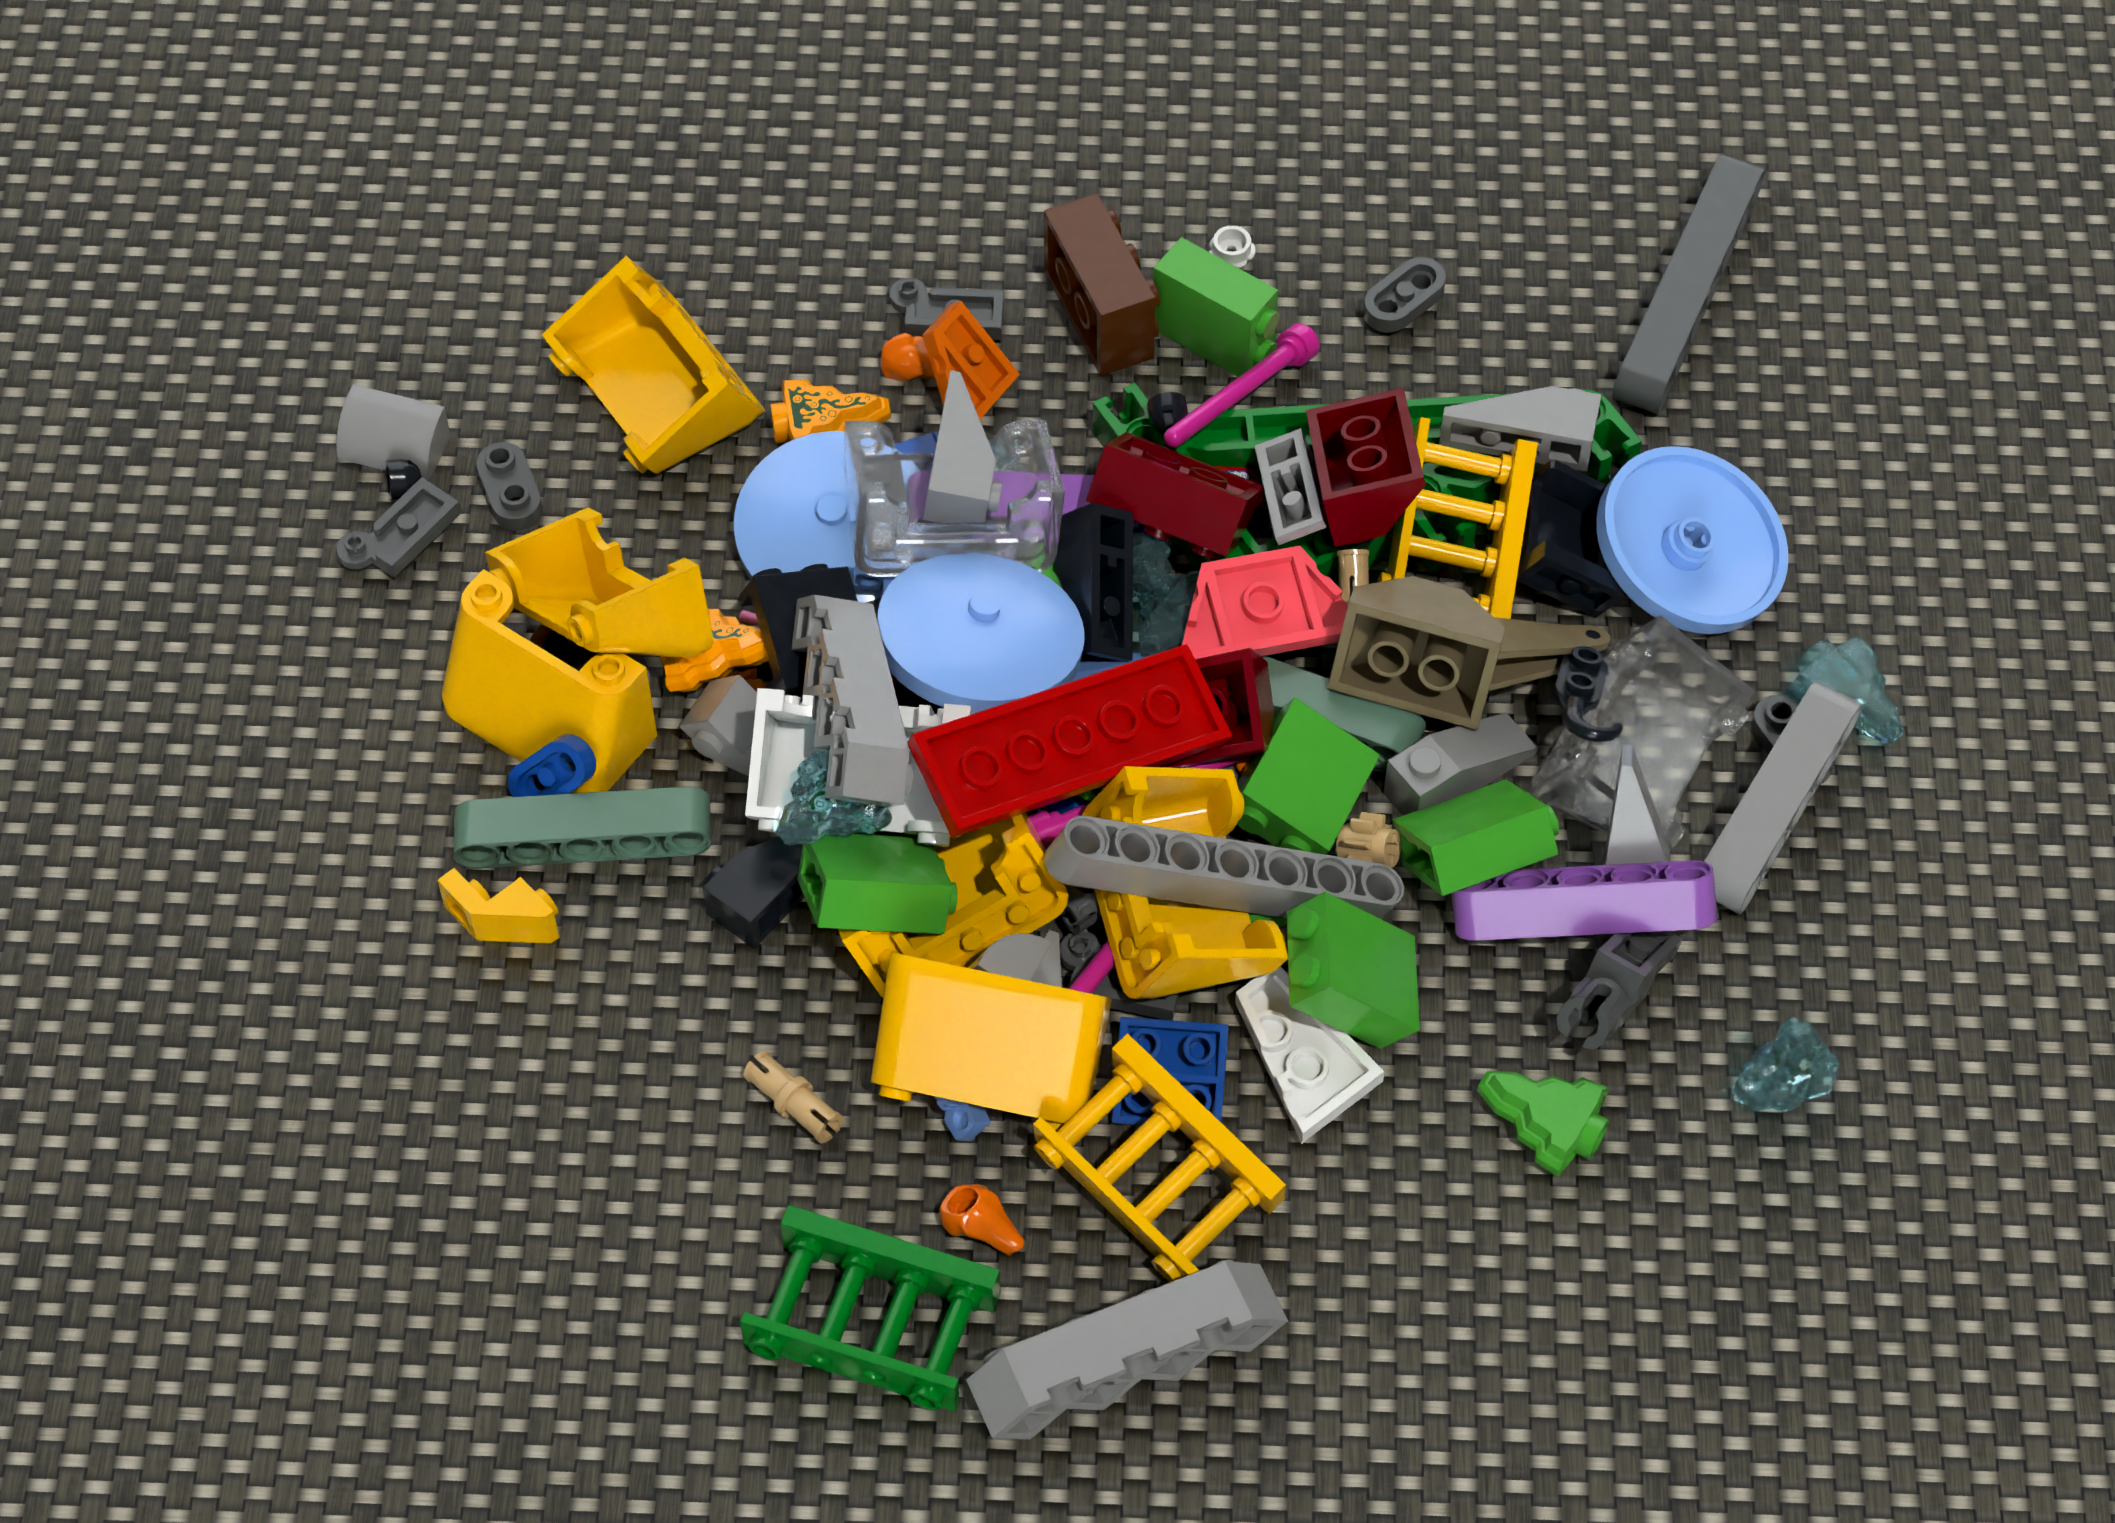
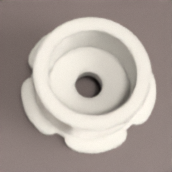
(1233, 246)

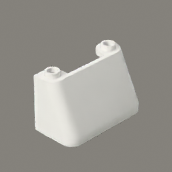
(786, 737)

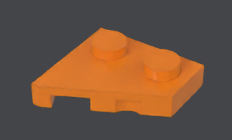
(962, 345)

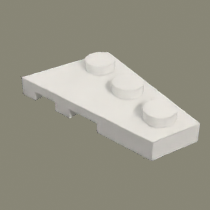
(1309, 1062)

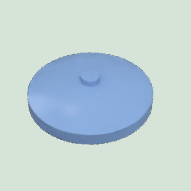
(798, 510)
(1692, 540)
(978, 630)

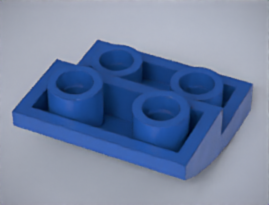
(1189, 1052)

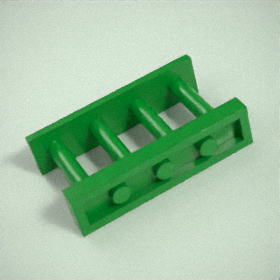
(864, 1255)

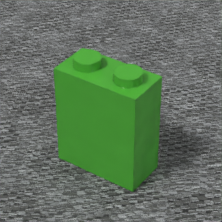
(1215, 308)
(1304, 781)
(1476, 836)
(876, 884)
(1352, 970)

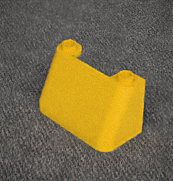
(651, 368)
(585, 592)
(528, 697)
(999, 894)
(1172, 944)
(987, 1039)

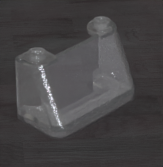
(891, 492)
(1670, 709)

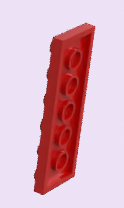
(1068, 739)

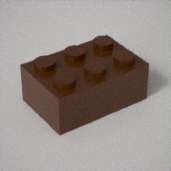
(1100, 283)

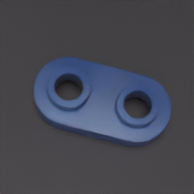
(554, 768)

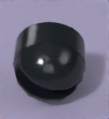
(1166, 410)
(400, 477)

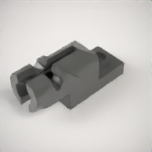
(1617, 982)

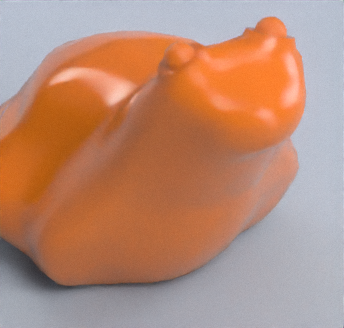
(906, 358)
(979, 1214)

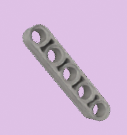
(1780, 793)

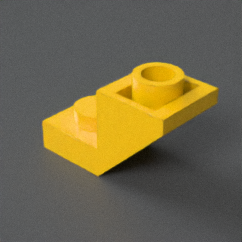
(509, 916)

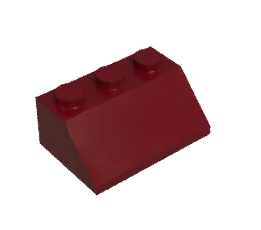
(1365, 464)
(1175, 494)
(1244, 696)

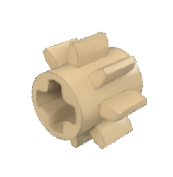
(1369, 840)

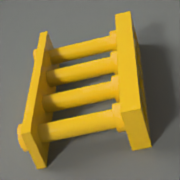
(1504, 517)
(1172, 1109)

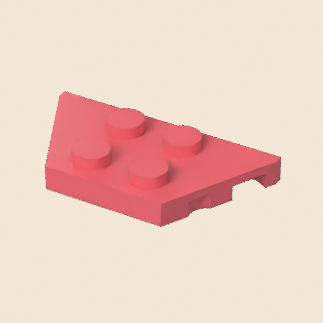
(1263, 603)

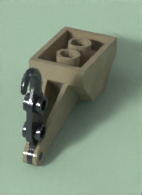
(1443, 652)

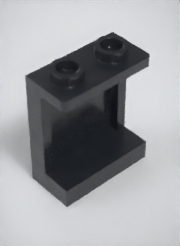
(1562, 542)
(775, 603)

